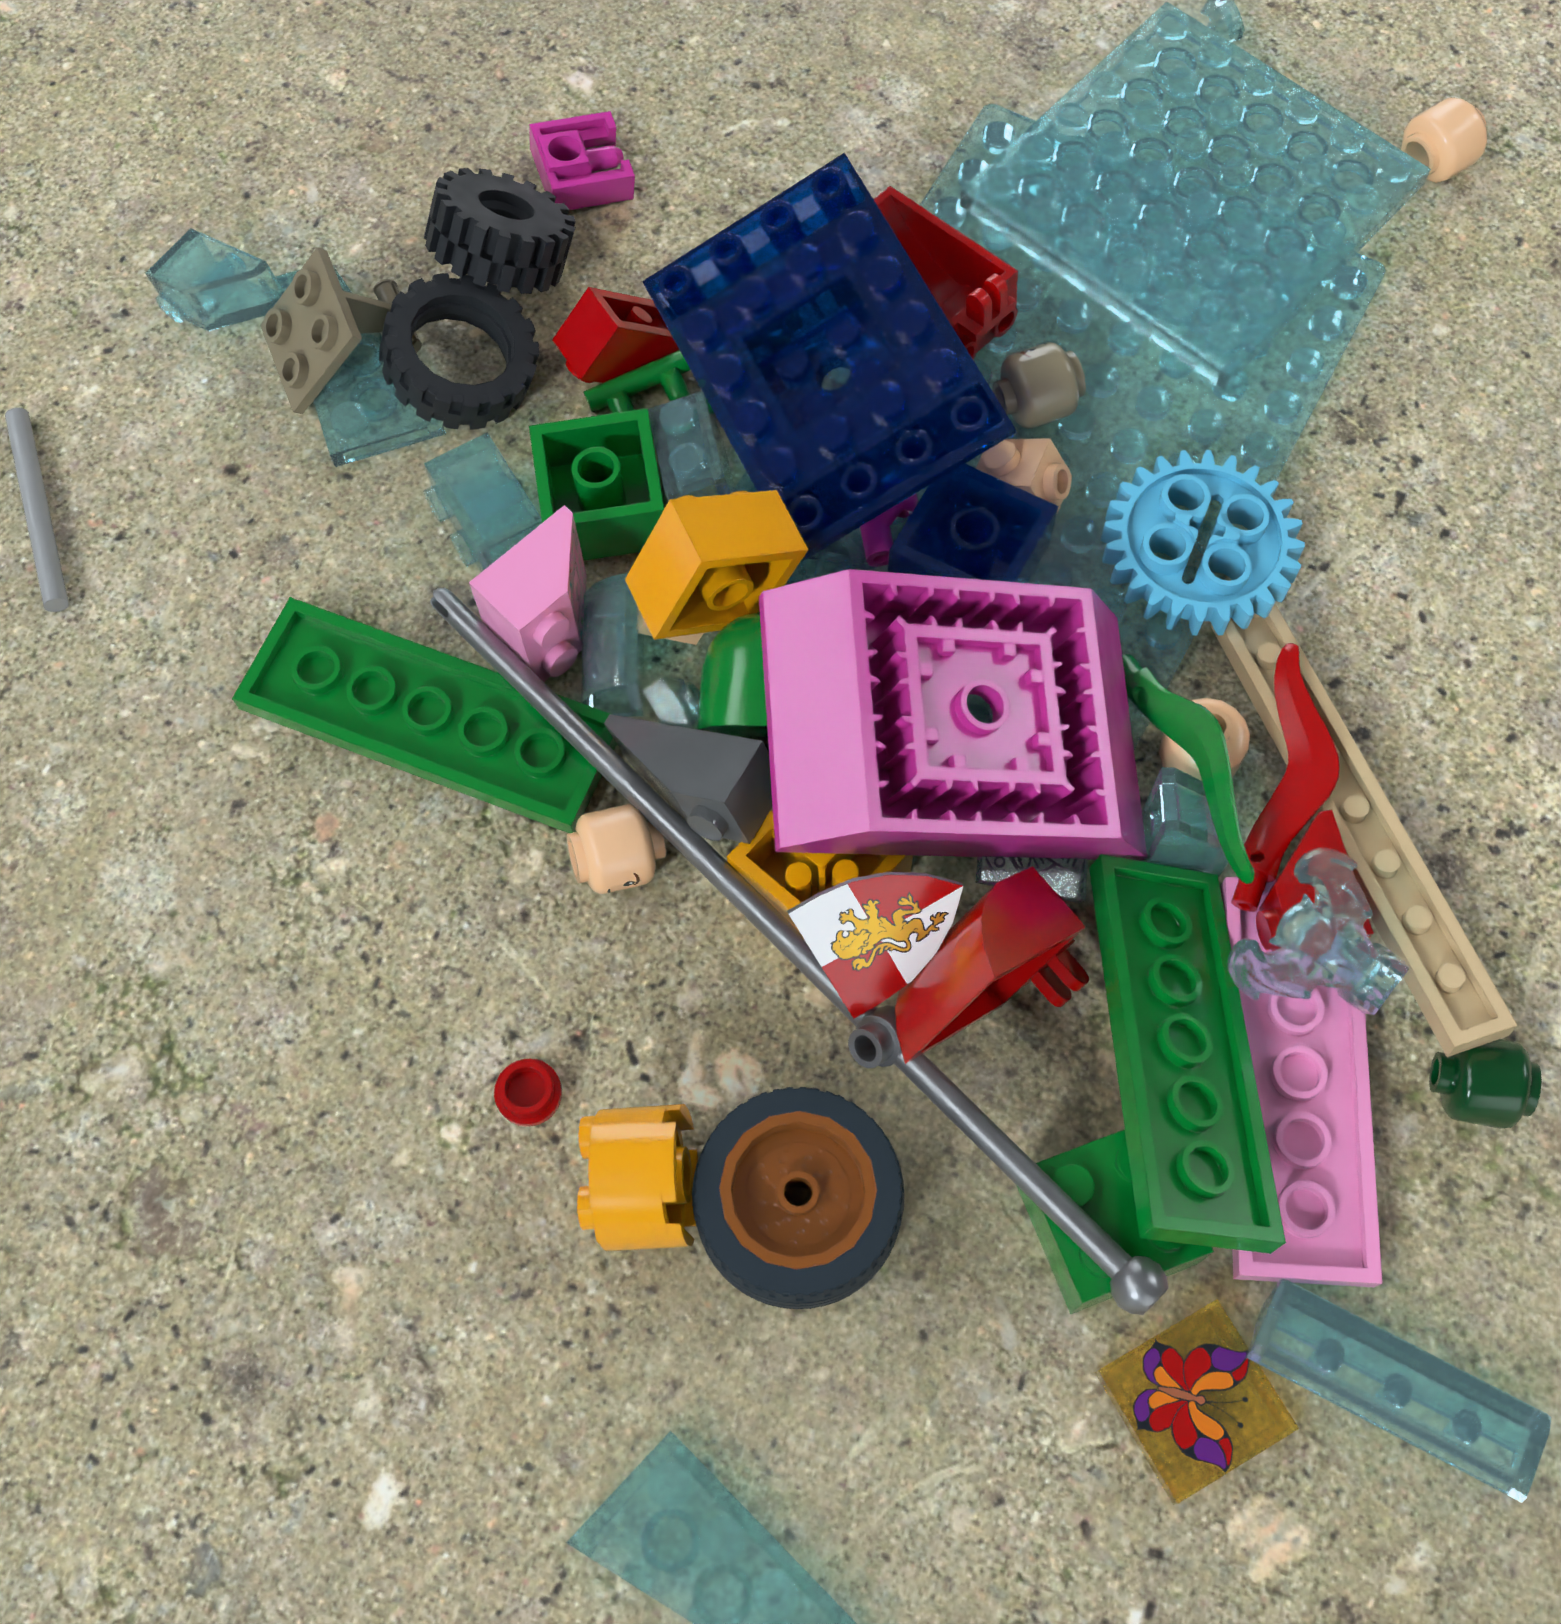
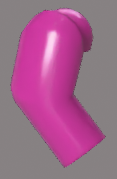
(877, 533)

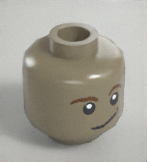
(1040, 385)

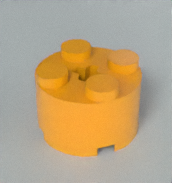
(637, 1177)

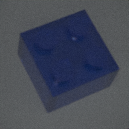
(974, 530)

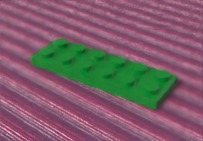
(419, 714)
(1183, 1059)

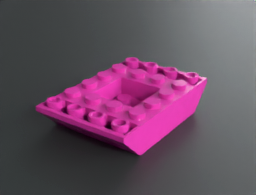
(879, 734)

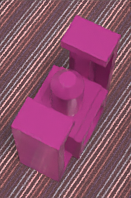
(568, 166)

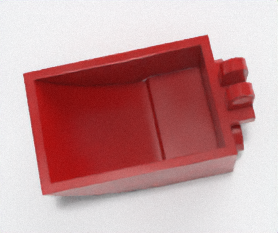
(965, 279)
(993, 951)

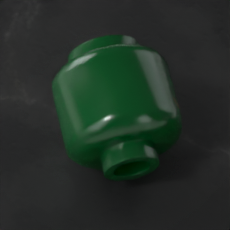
(1487, 1084)

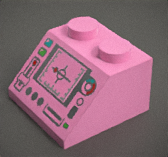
(537, 596)

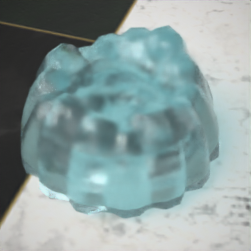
(1224, 19)

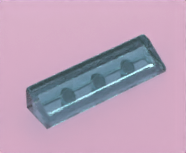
(1400, 1388)

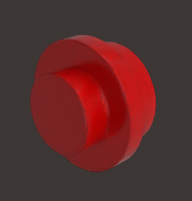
(528, 1092)

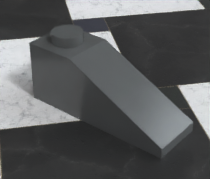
(706, 776)

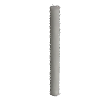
(36, 510)

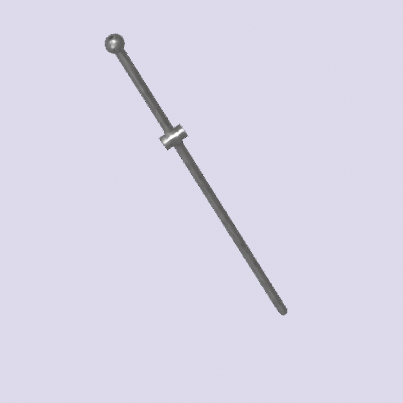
(1135, 1281)

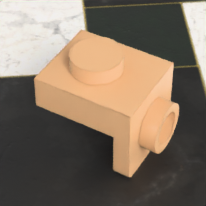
(1031, 466)

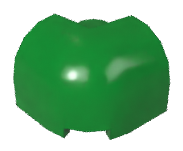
(733, 681)

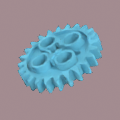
(1255, 559)

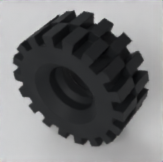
(499, 230)

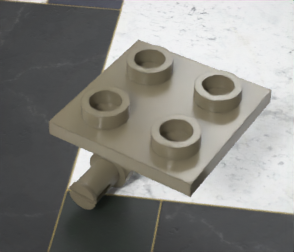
(319, 327)

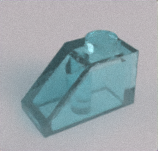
(212, 283)
(1180, 824)

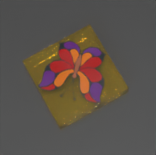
(1196, 1402)

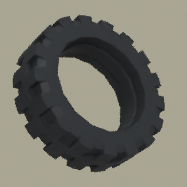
(480, 307)

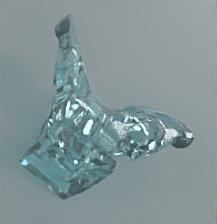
(1321, 942)

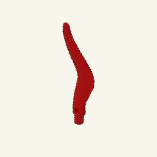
(1305, 786)

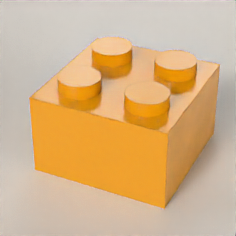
(713, 561)

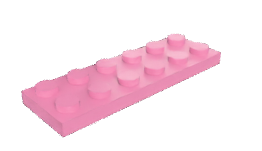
(1317, 1129)

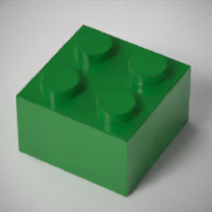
(603, 475)
(1101, 1184)

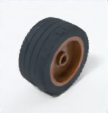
(785, 1250)

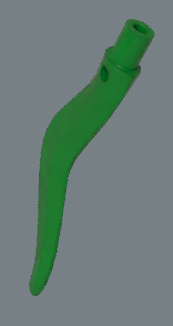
(1202, 738)

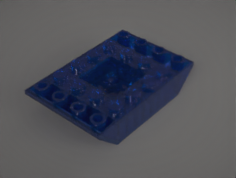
(814, 290)

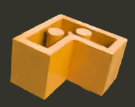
(794, 877)

